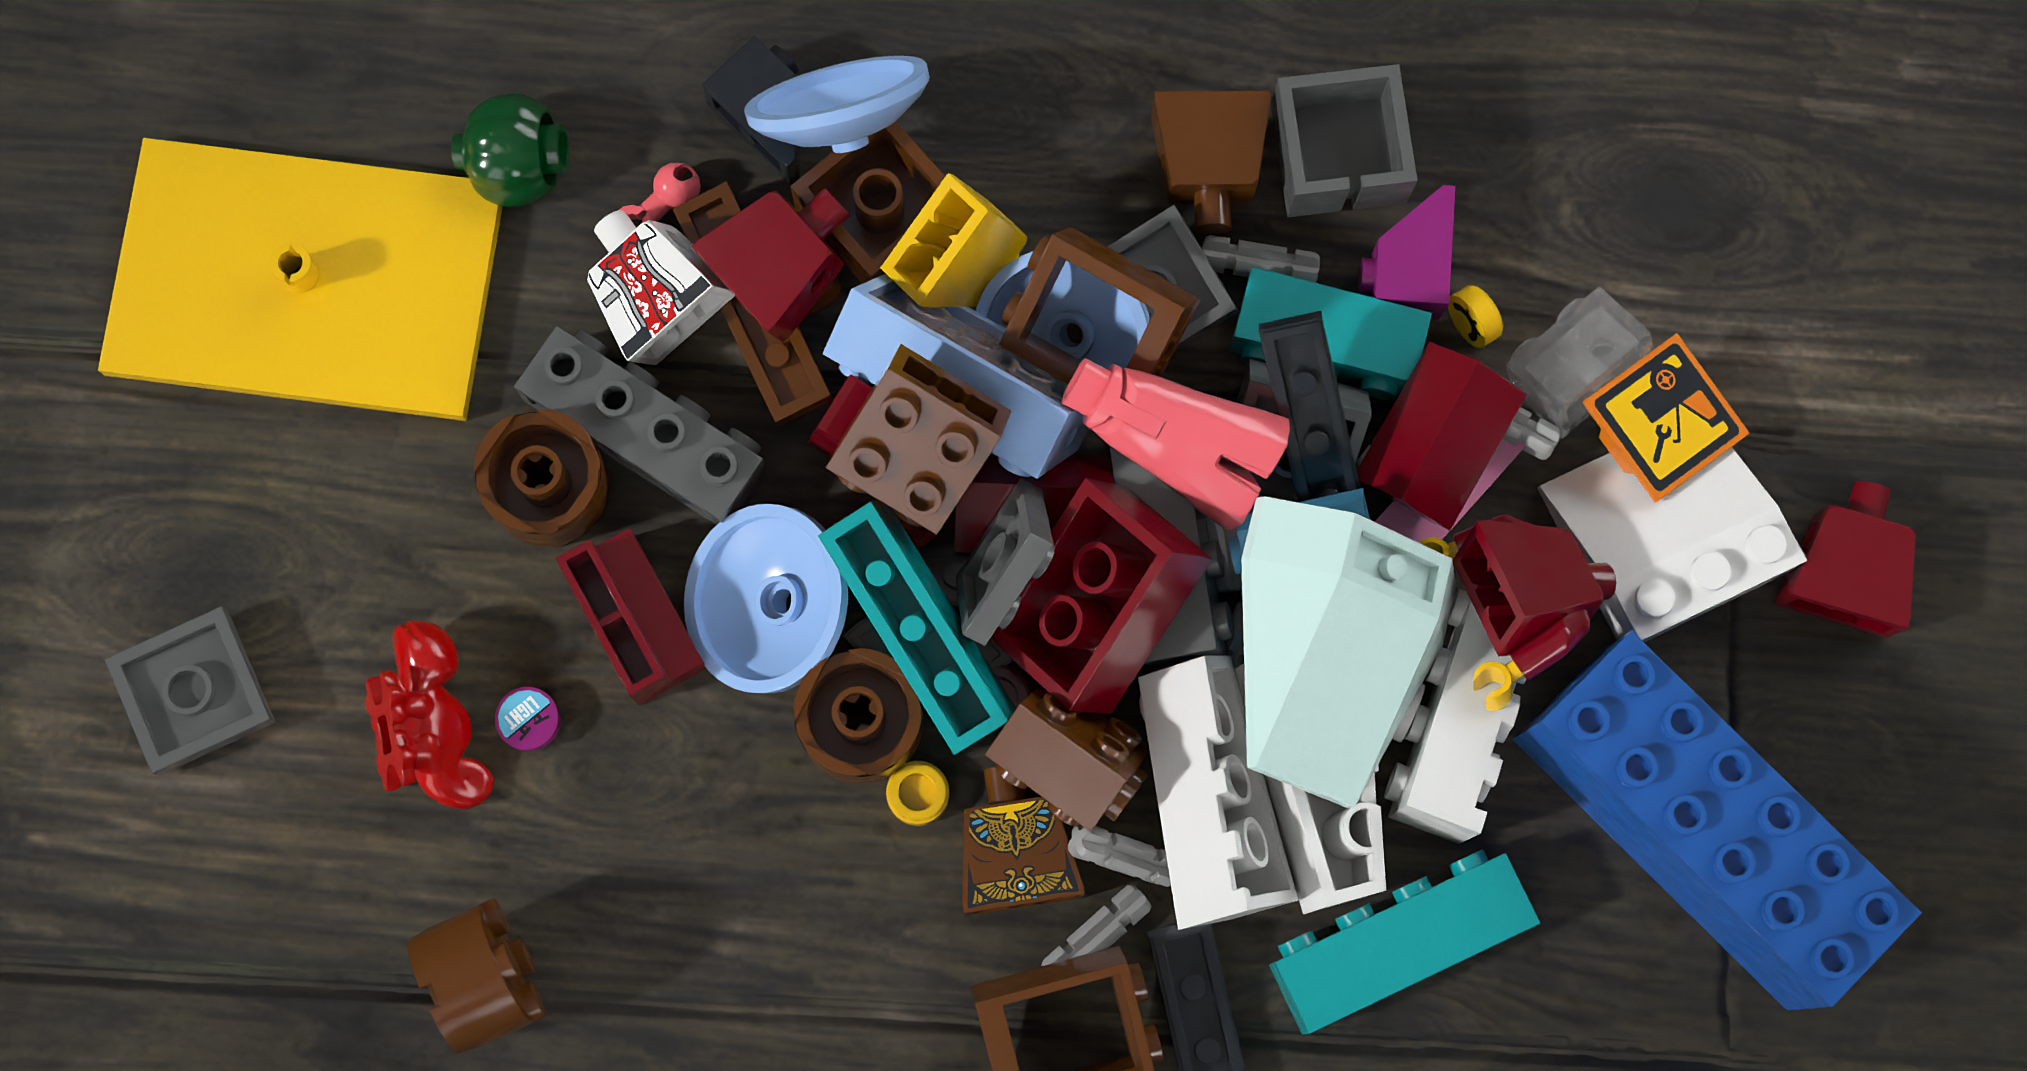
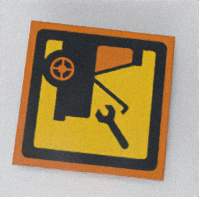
(1664, 418)

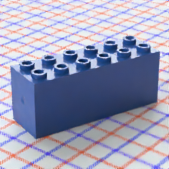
(1717, 826)

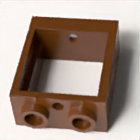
(1167, 325)
(1110, 962)

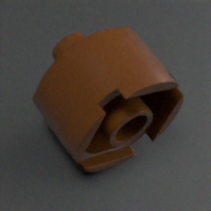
(542, 444)
(848, 682)
(476, 977)

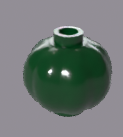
(509, 148)

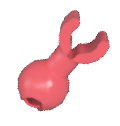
(667, 194)

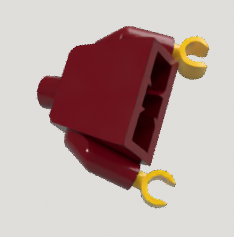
(1528, 593)

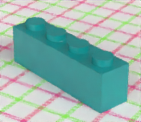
(918, 624)
(1403, 943)

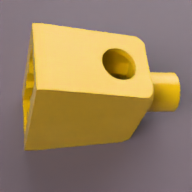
(953, 248)

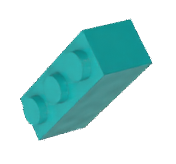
(1368, 337)

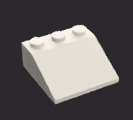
(1675, 555)

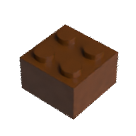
(880, 189)

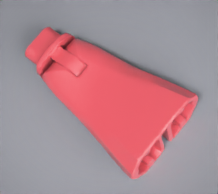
(1182, 436)

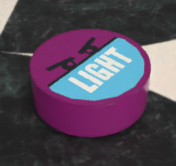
(528, 719)

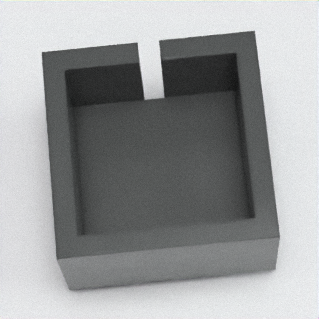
(1343, 140)

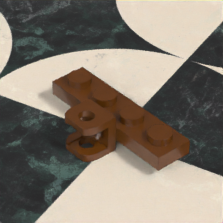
(782, 370)

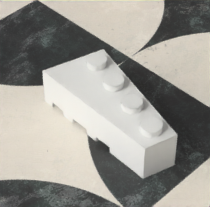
(1453, 737)
(1212, 808)
(1329, 848)

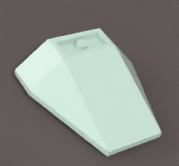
(1334, 641)

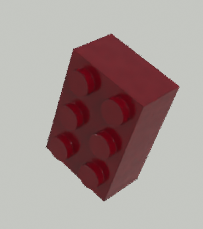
(1103, 597)

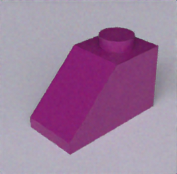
(1414, 258)

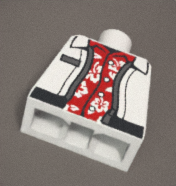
(652, 287)

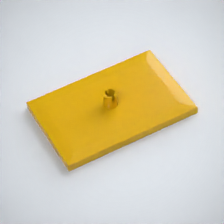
(371, 319)

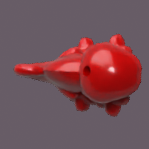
(422, 725)

